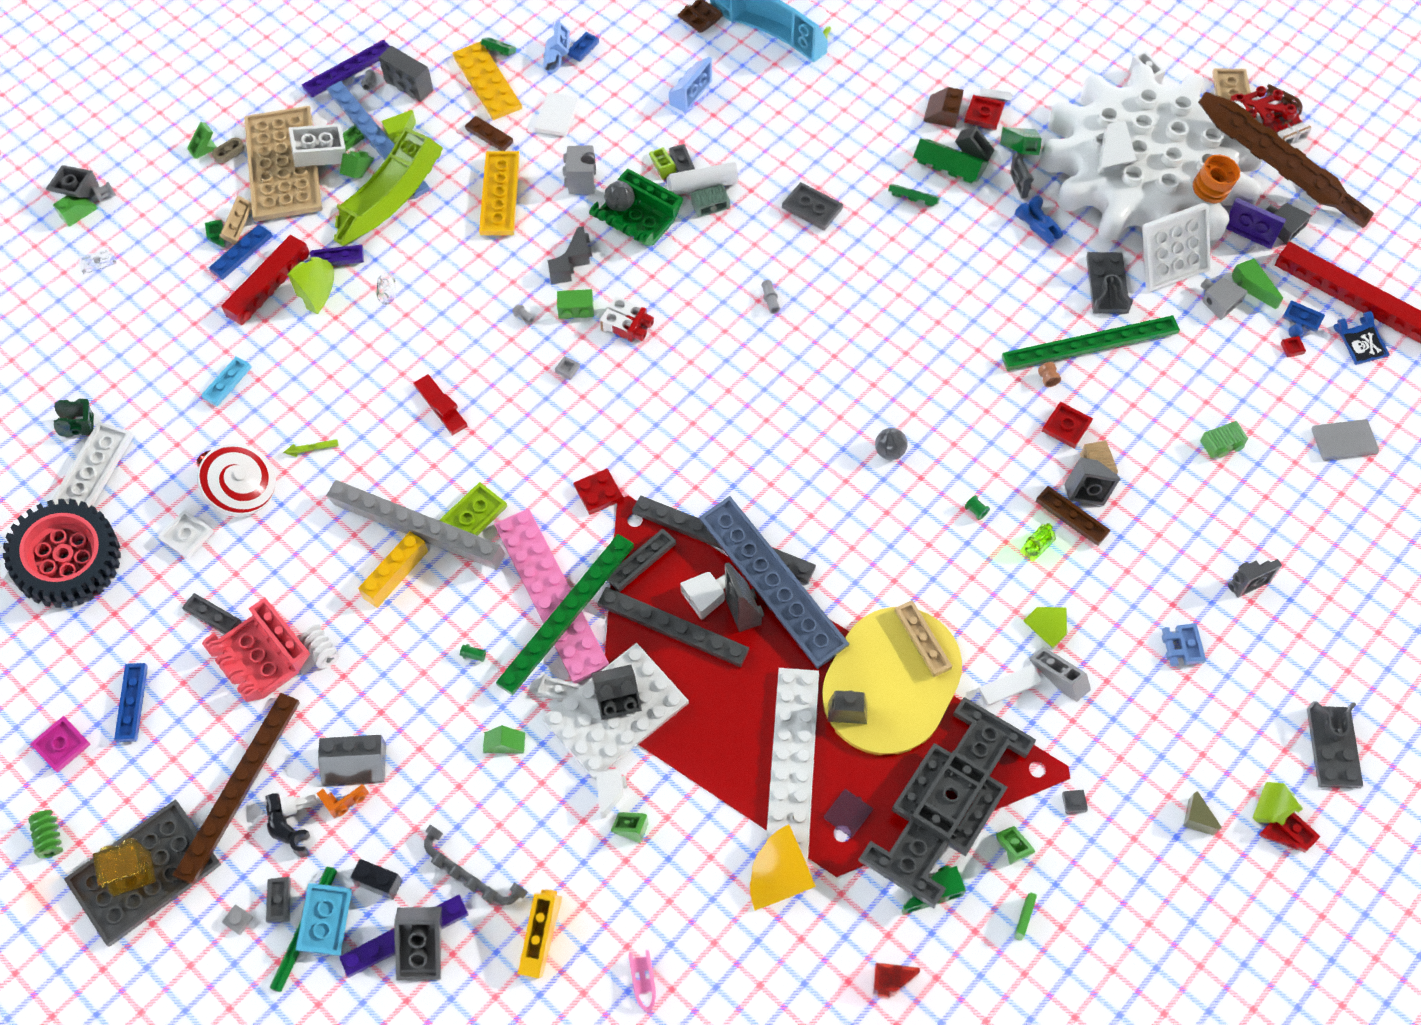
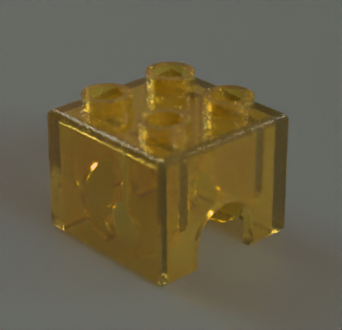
(124, 867)

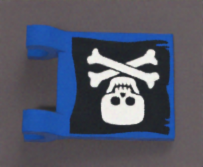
(1362, 341)

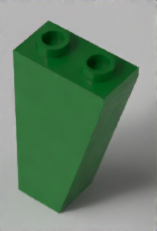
(1021, 140)

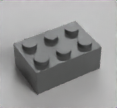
(406, 73)

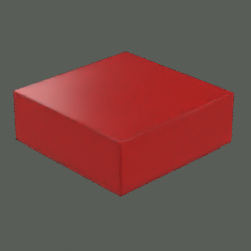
(1293, 346)
(444, 405)

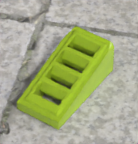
(663, 164)

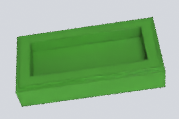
(1025, 916)

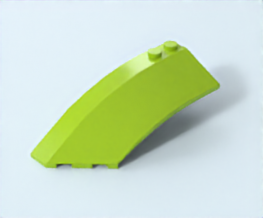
(388, 187)

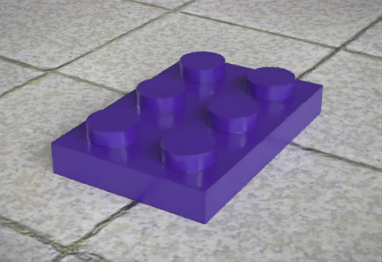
(1254, 223)

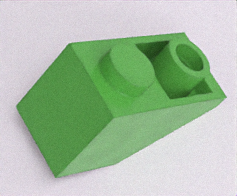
(355, 163)

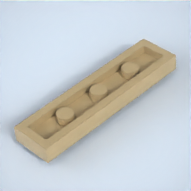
(923, 638)

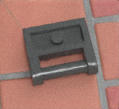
(1021, 175)

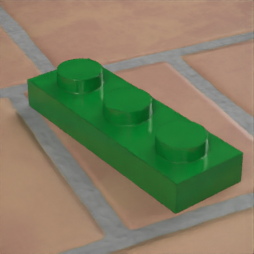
(914, 195)

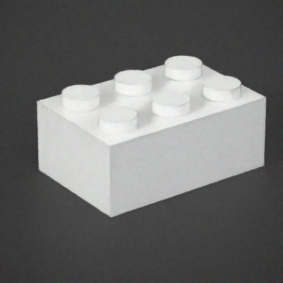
(317, 145)

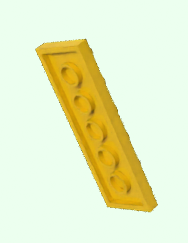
(487, 80)
(499, 193)

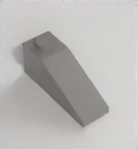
(1063, 674)

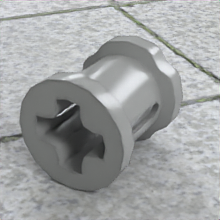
(104, 191)

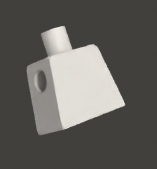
(704, 593)

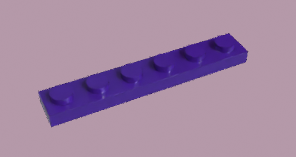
(345, 69)
(384, 945)

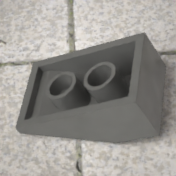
(418, 943)

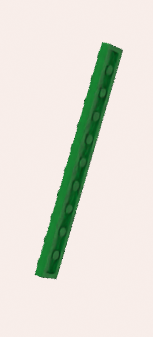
(1090, 343)
(564, 615)

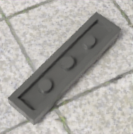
(641, 560)

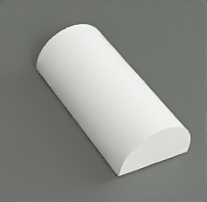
(702, 178)

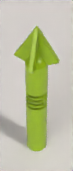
(293, 450)

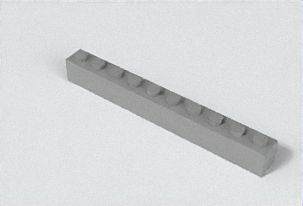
(423, 526)

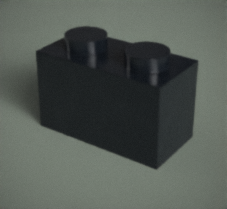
(376, 879)

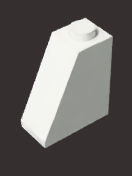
(1116, 148)

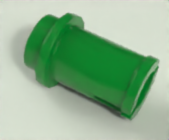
(473, 653)

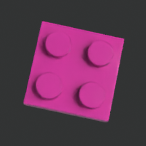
(60, 744)

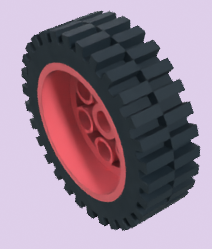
(40, 532)

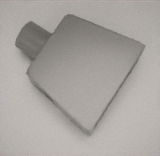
(1222, 296)

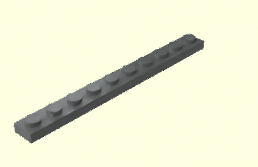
(692, 527)

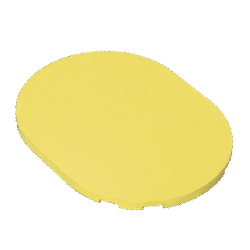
(898, 687)

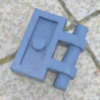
(1189, 642)

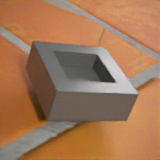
(1074, 801)

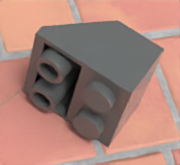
(616, 692)

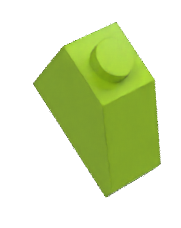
(396, 124)

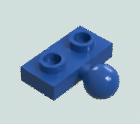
(1302, 317)

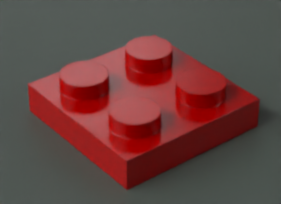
(984, 112)
(1067, 425)
(598, 491)

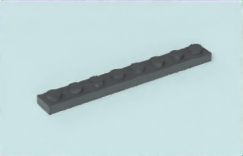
(673, 627)

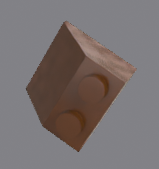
(944, 107)

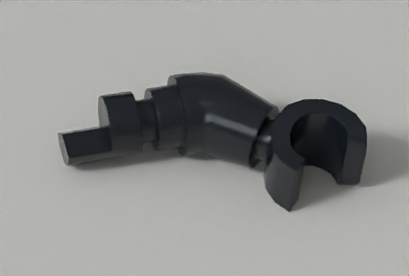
(280, 830)

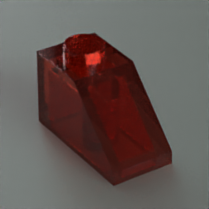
(892, 979)

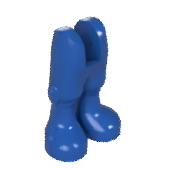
(1045, 226)

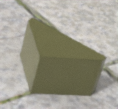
(1200, 817)

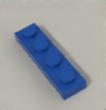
(240, 252)
(131, 702)

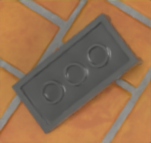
(1108, 283)
(1334, 746)

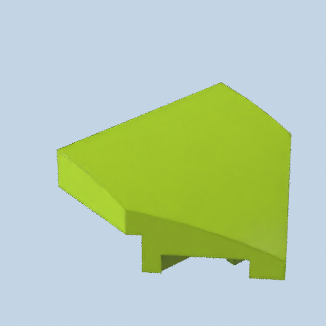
(1049, 624)
(1276, 804)

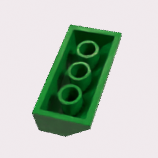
(950, 160)

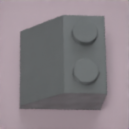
(73, 182)
(1091, 482)

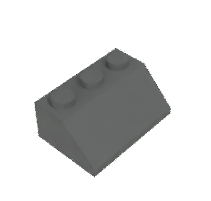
(352, 760)

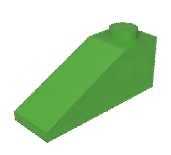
(1253, 279)

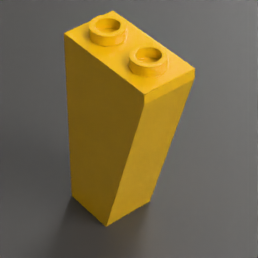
(539, 933)

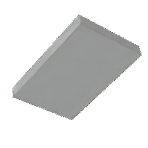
(1345, 439)

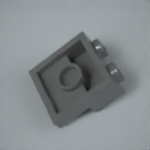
(1253, 576)

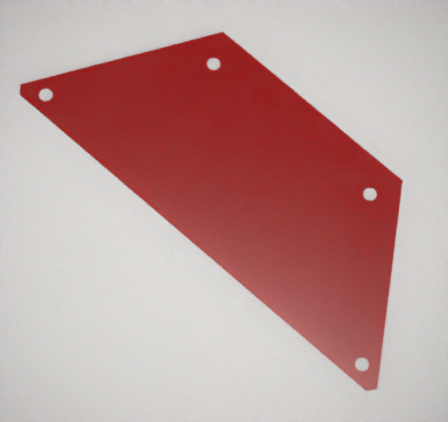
(730, 719)

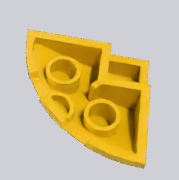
(779, 870)

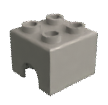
(579, 169)

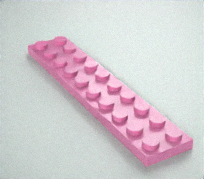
(547, 589)

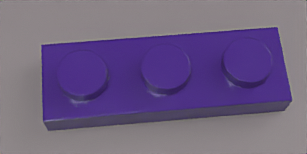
(340, 255)

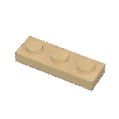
(236, 220)

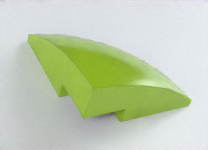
(313, 282)

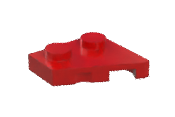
(1293, 833)

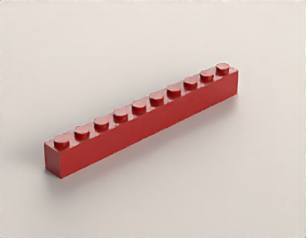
(1351, 290)

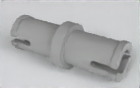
(770, 296)

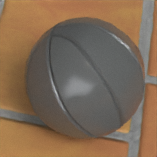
(619, 196)
(891, 444)

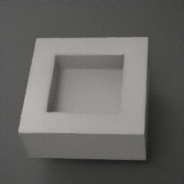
(567, 367)
(237, 919)

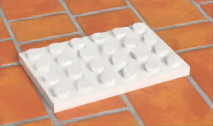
(602, 743)

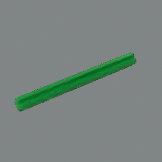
(291, 955)

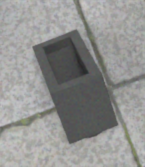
(974, 143)

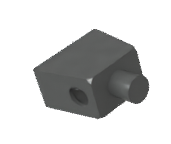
(1295, 220)
(847, 707)

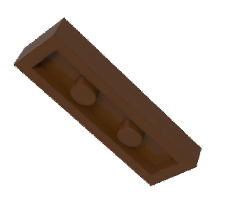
(489, 133)

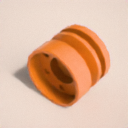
(1216, 178)

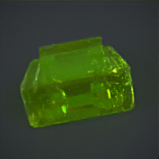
(1038, 541)

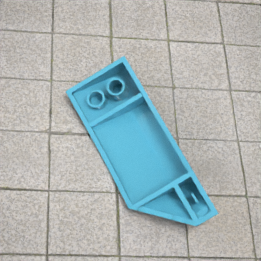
(778, 21)

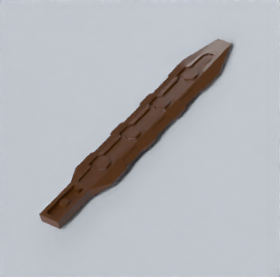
(1283, 157)

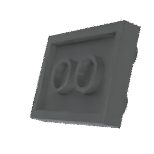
(812, 206)

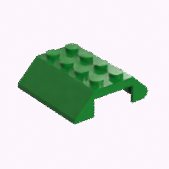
(648, 216)

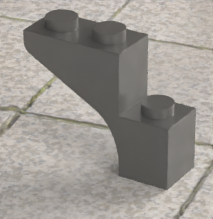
(575, 255)

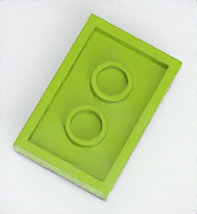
(475, 510)

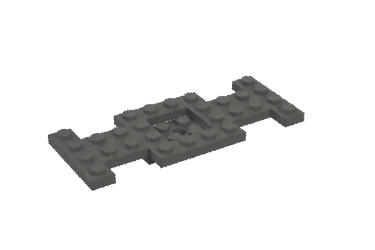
(933, 816)

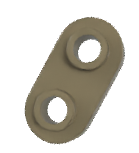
(228, 150)

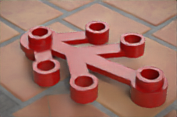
(1288, 112)

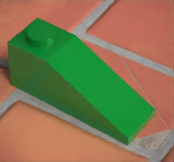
(947, 877)

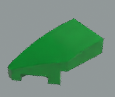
(213, 232)

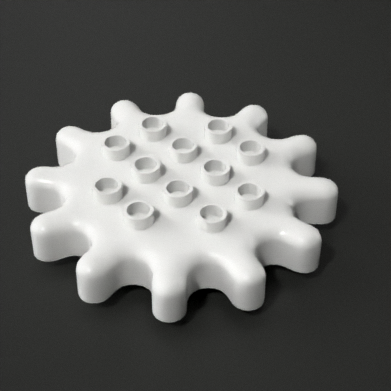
(1170, 144)

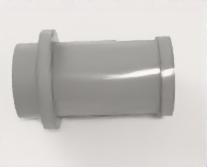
(367, 83)
(523, 314)

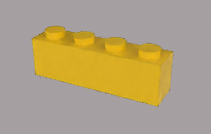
(393, 569)

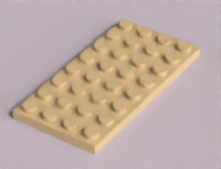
(275, 183)

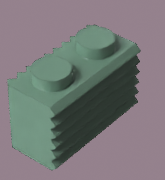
(710, 200)

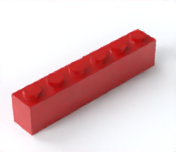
(265, 280)

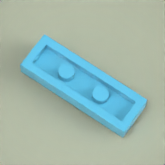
(226, 381)

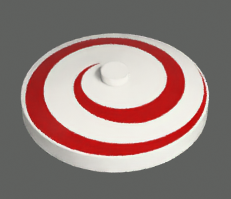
(236, 479)

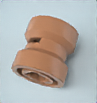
(1049, 374)

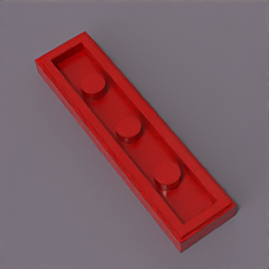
(431, 392)

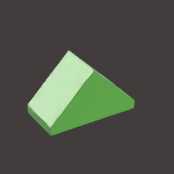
(504, 740)
(631, 825)

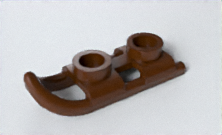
(1287, 98)

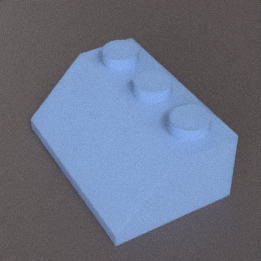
(691, 85)

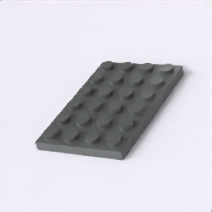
(167, 838)

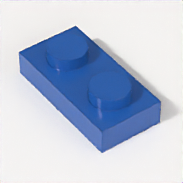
(583, 46)

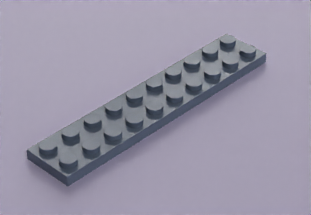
(774, 582)

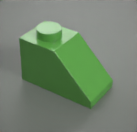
(74, 209)

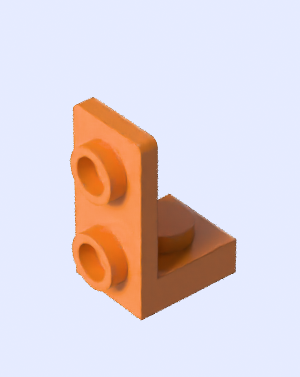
(340, 807)

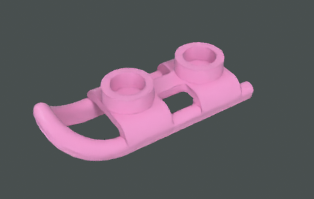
(643, 985)

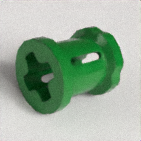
(977, 507)

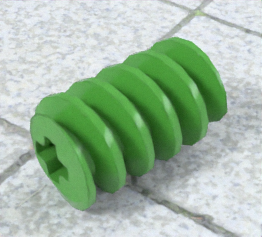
(45, 834)

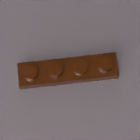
(1073, 515)

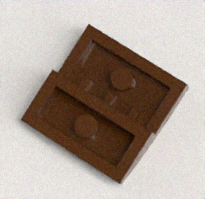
(700, 15)

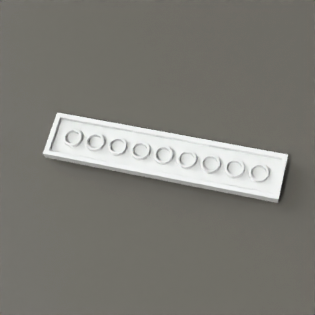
(91, 469)
(793, 754)

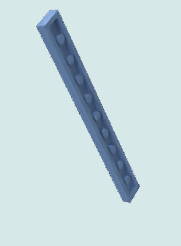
(366, 125)

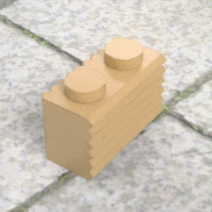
(1101, 452)

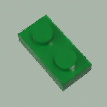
(494, 44)

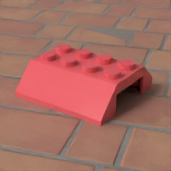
(258, 652)

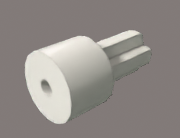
(291, 805)

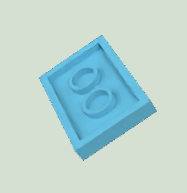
(324, 919)

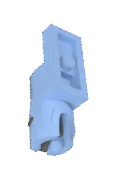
(556, 48)

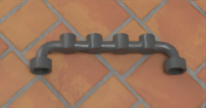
(472, 882)

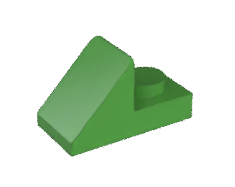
(201, 141)
(1014, 844)

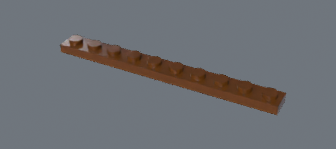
(236, 789)

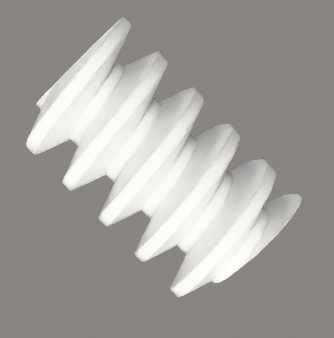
(319, 646)

